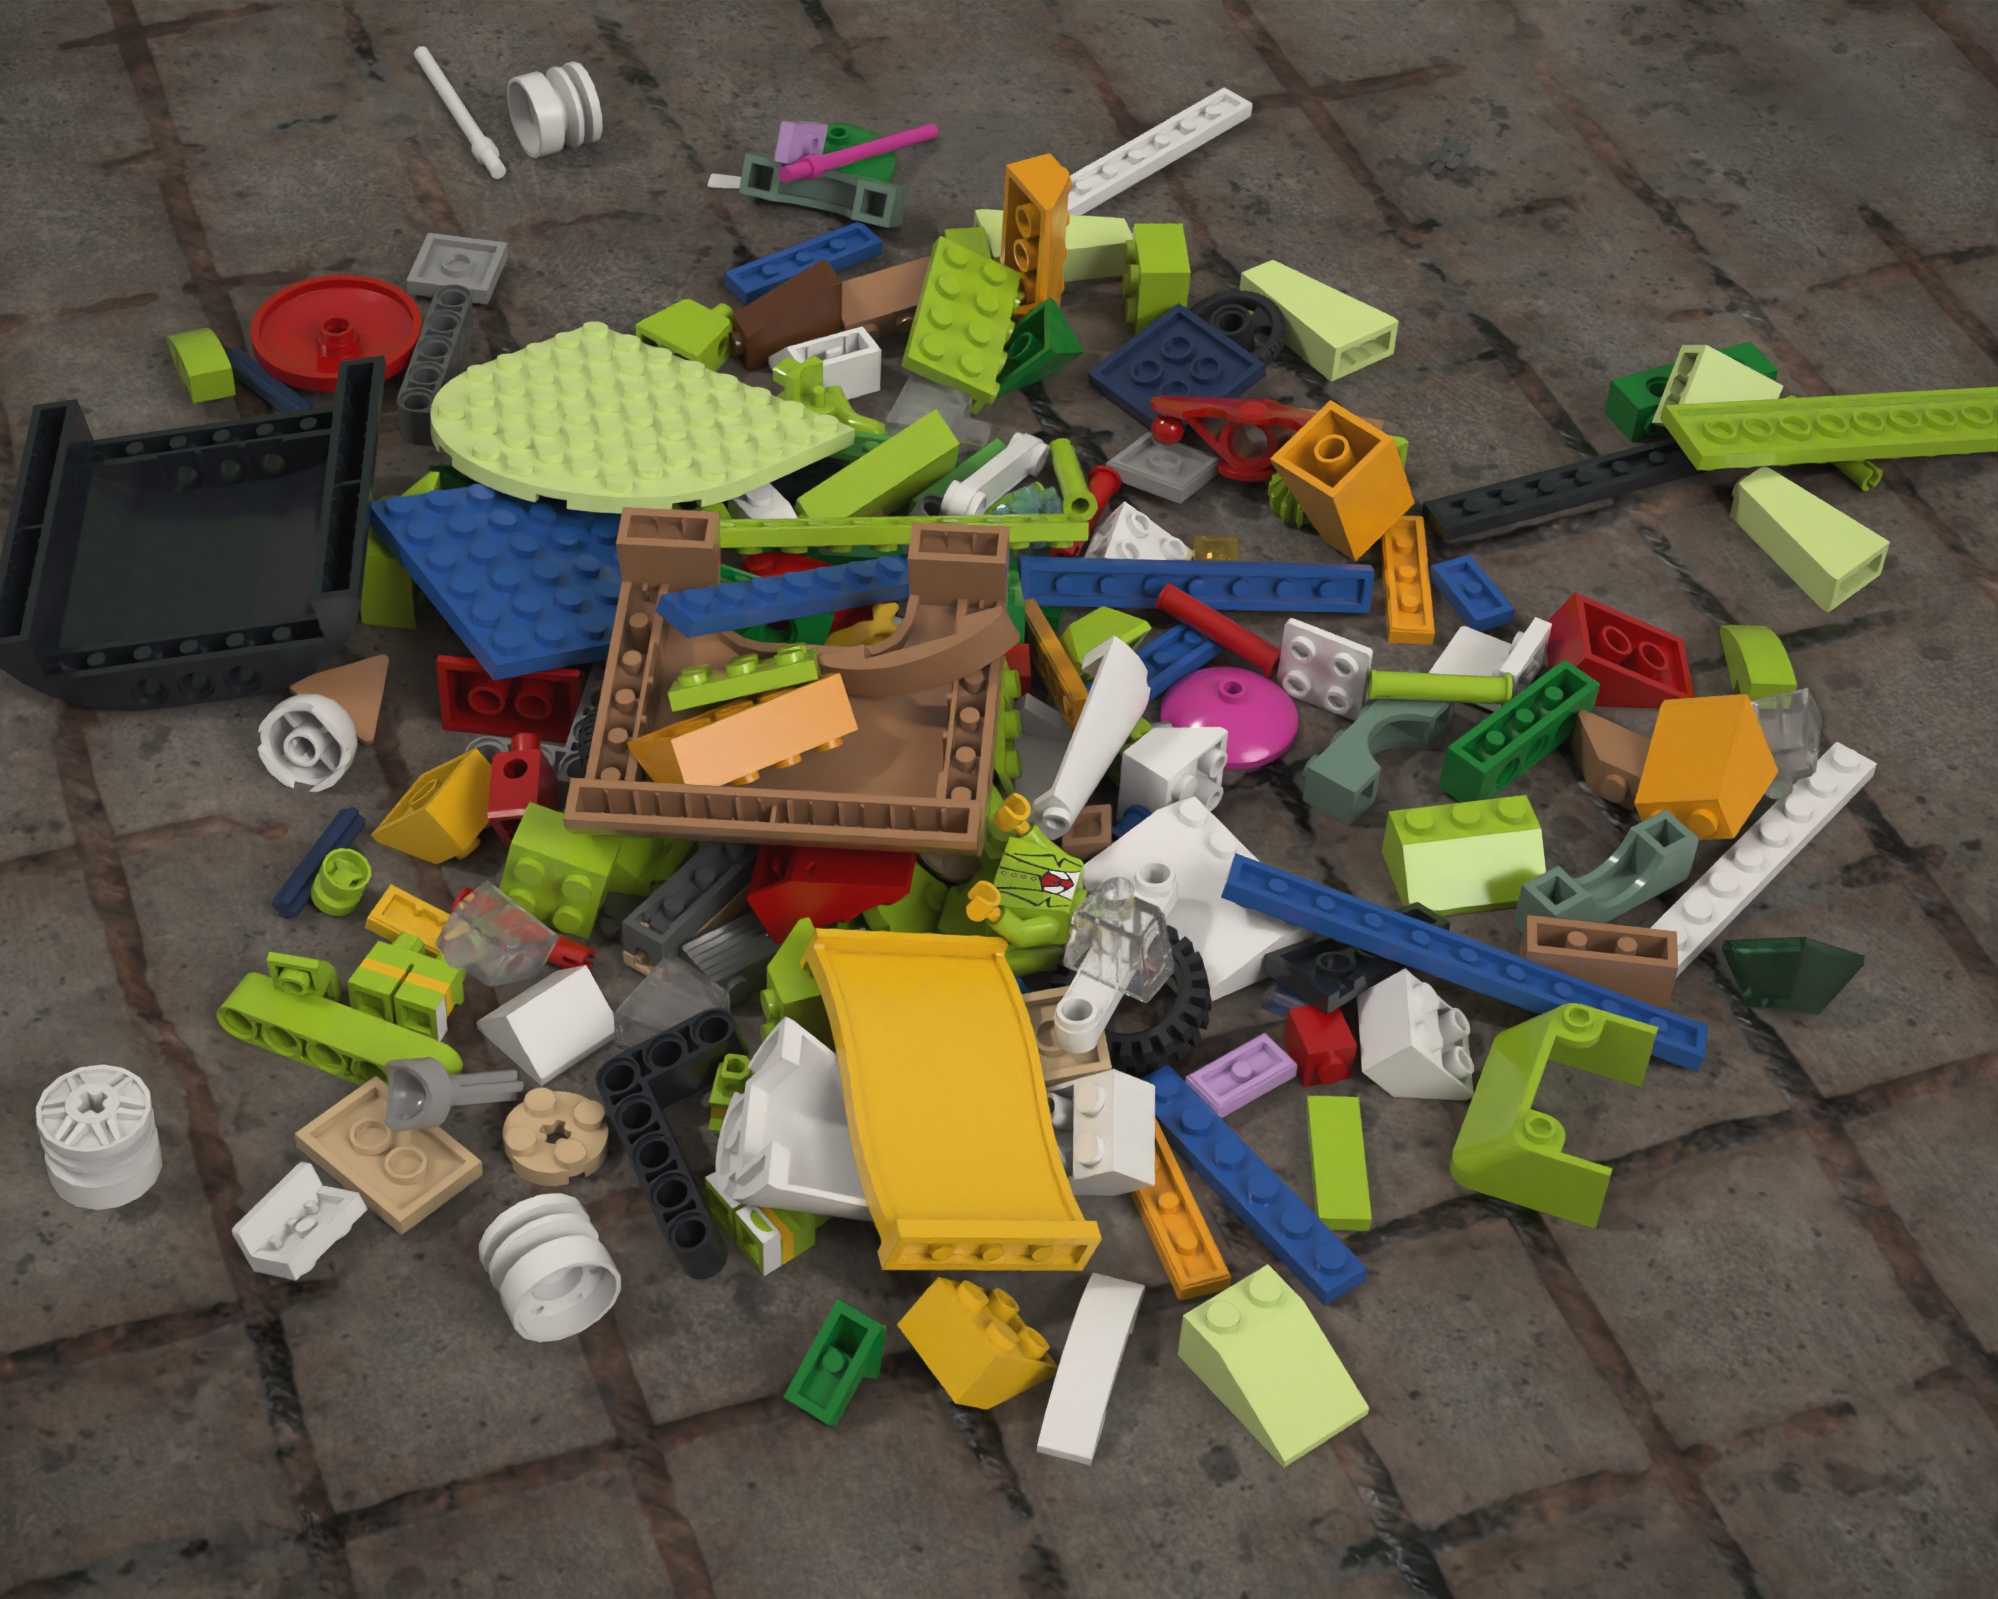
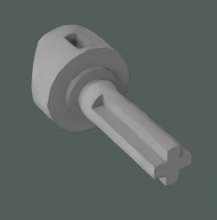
(424, 1092)

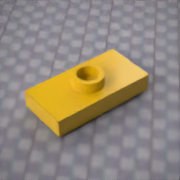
(405, 913)

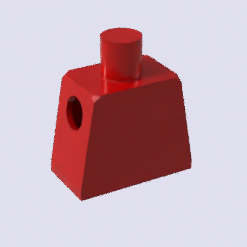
(518, 779)

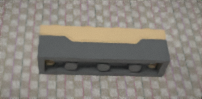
(690, 903)

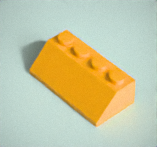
(1036, 228)
(748, 735)

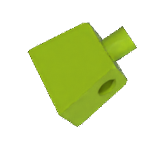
(691, 332)

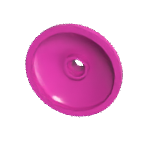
(1243, 702)

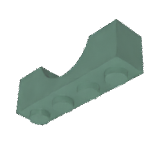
(834, 191)
(1346, 775)
(1644, 865)

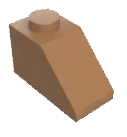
(1609, 758)

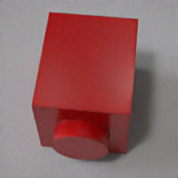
(1319, 1045)

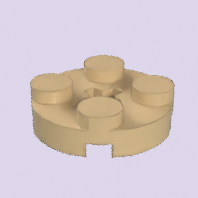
(550, 1113)

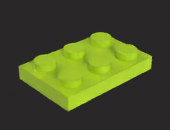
(744, 676)

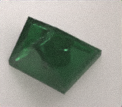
(1790, 971)

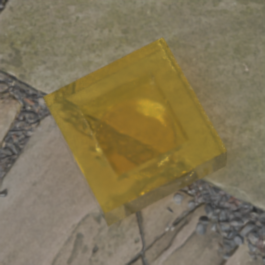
(1215, 548)

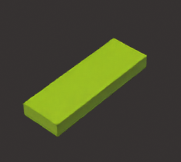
(1338, 1162)

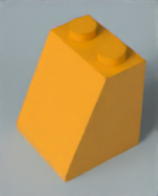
(1345, 479)
(1706, 765)

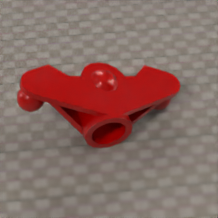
(1242, 457)

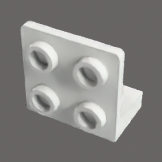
(1134, 536)
(1484, 655)
(1324, 669)

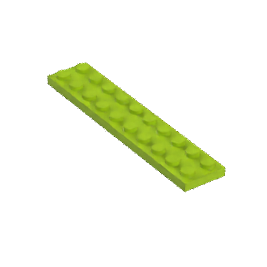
(1835, 428)

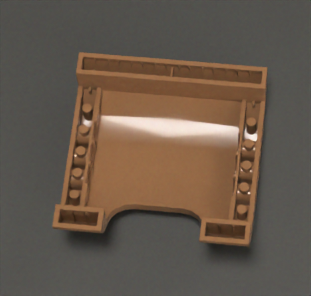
(900, 783)

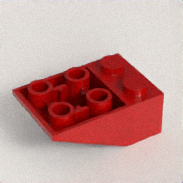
(824, 884)

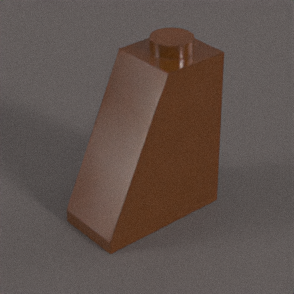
(788, 315)

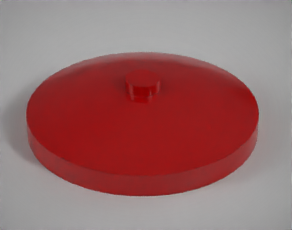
(333, 319)

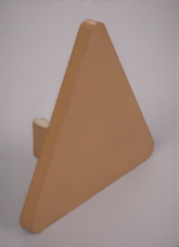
(356, 688)

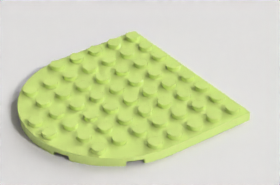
(621, 426)

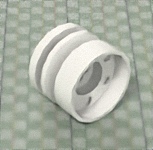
(554, 109)
(99, 1137)
(549, 1267)

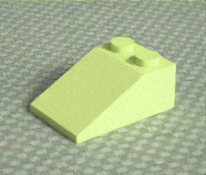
(1271, 1365)

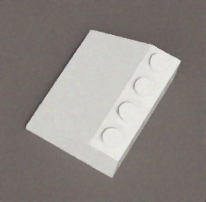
(1201, 851)

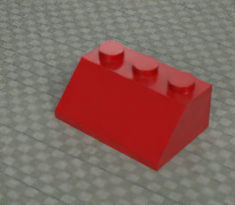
(528, 703)

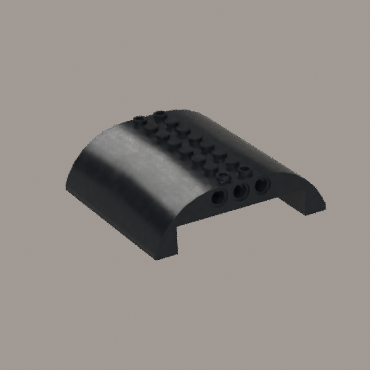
(189, 552)

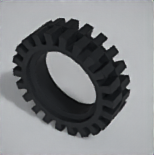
(1176, 1029)

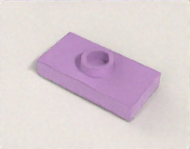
(799, 140)
(1242, 1075)

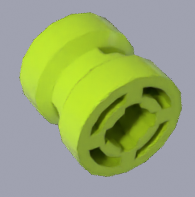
(340, 882)

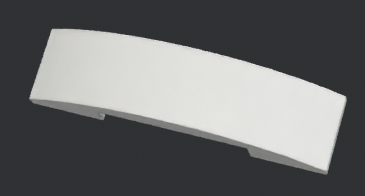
(1089, 1368)

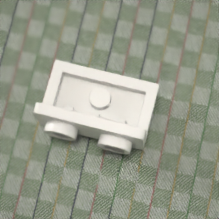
(296, 1223)

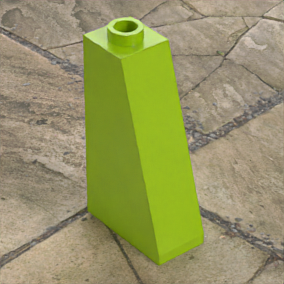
(887, 474)

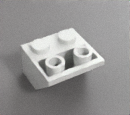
(848, 358)
(1172, 767)
(1414, 1041)
(1105, 1132)

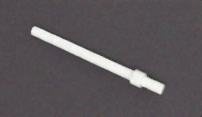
(482, 146)

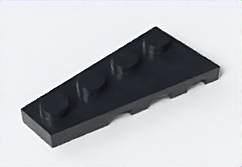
(1333, 971)

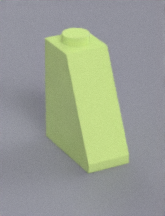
(1711, 376)

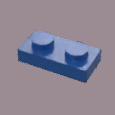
(1472, 593)

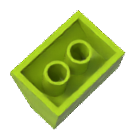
(1464, 854)

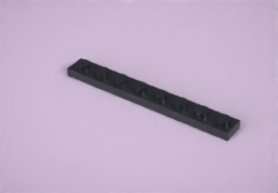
(1557, 489)

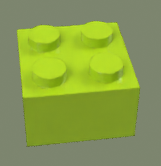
(1156, 273)
(559, 873)

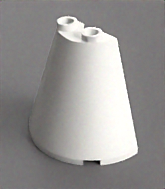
(1065, 767)
(789, 1132)

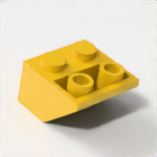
(976, 1343)

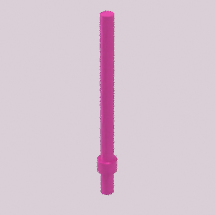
(814, 166)

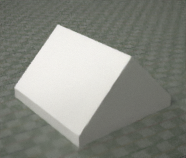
(552, 1024)

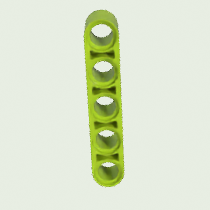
(324, 1032)

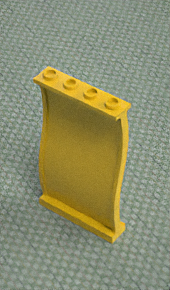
(947, 1103)

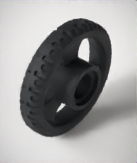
(1231, 317)

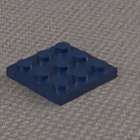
(1175, 358)

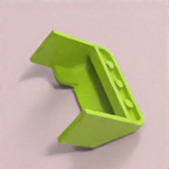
(1517, 1150)

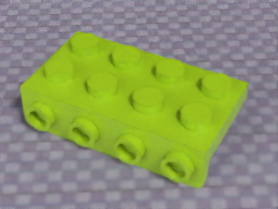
(963, 321)

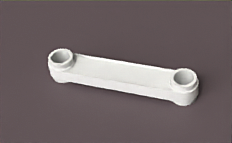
(992, 481)
(1090, 1004)

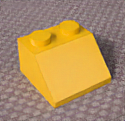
(441, 811)

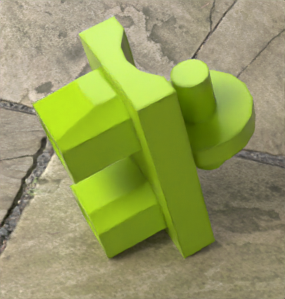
(804, 384)

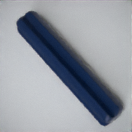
(265, 385)
(297, 889)

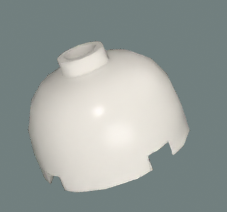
(308, 741)

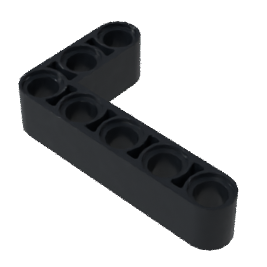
(635, 1092)

